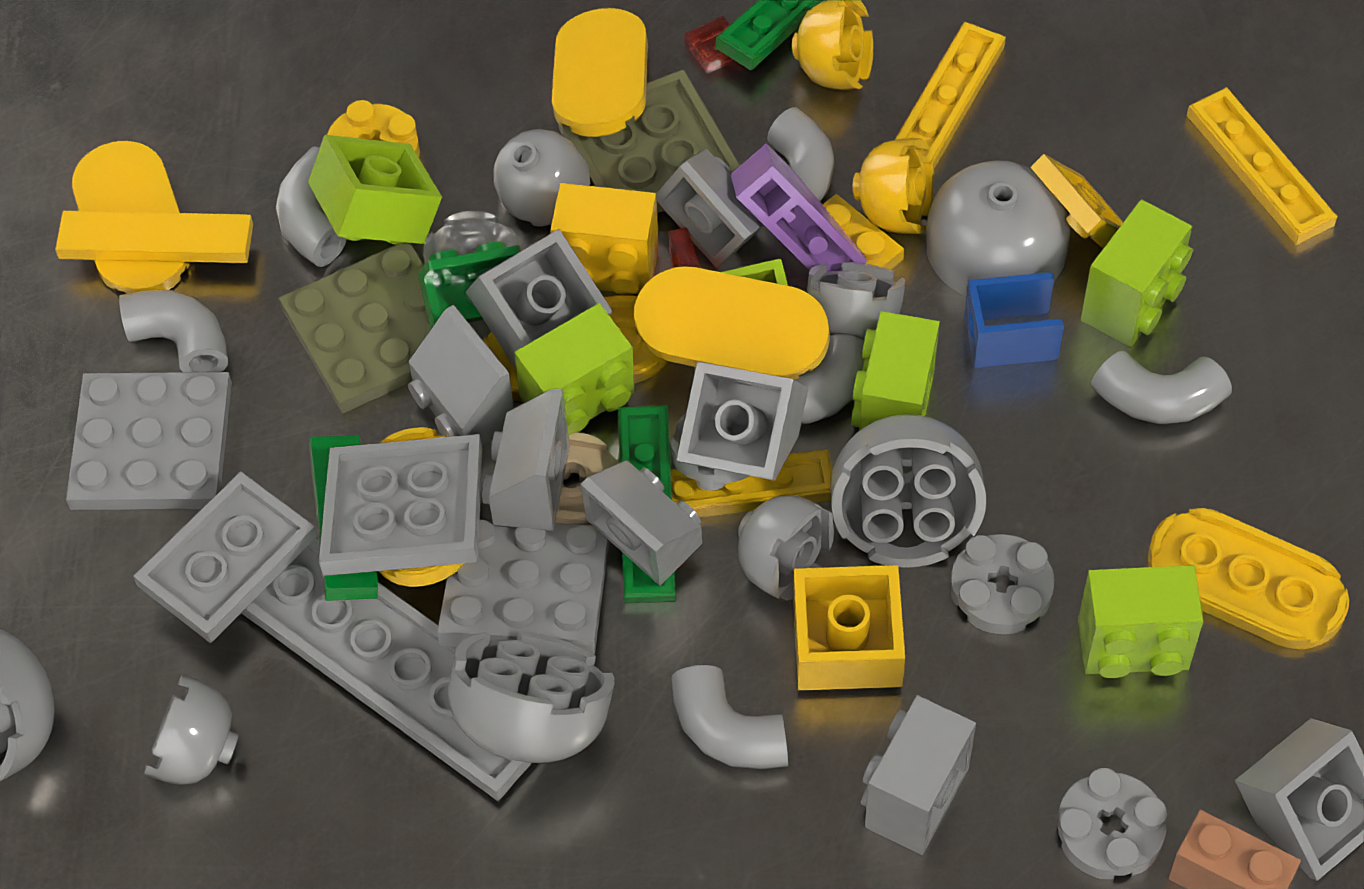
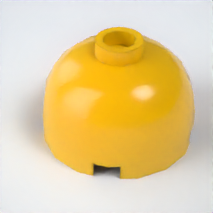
(833, 44)
(896, 186)

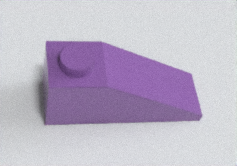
(792, 211)

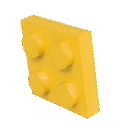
(1087, 209)

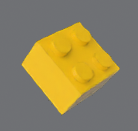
(610, 234)
(848, 627)

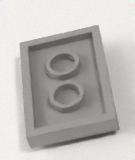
(225, 556)

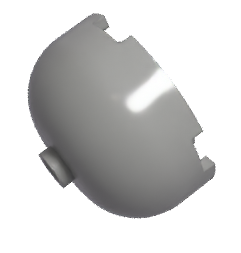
(994, 225)
(907, 466)
(528, 696)
(24, 705)

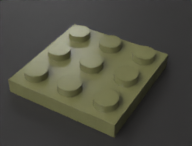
(657, 143)
(362, 325)

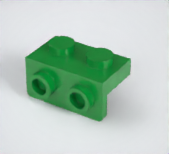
(450, 276)

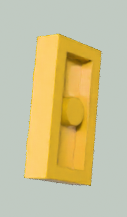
(871, 241)

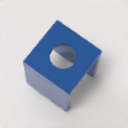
(1017, 341)

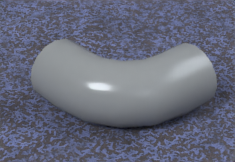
(805, 149)
(302, 216)
(180, 319)
(833, 379)
(1161, 397)
(720, 730)

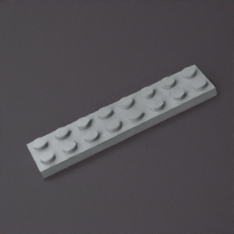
(381, 656)

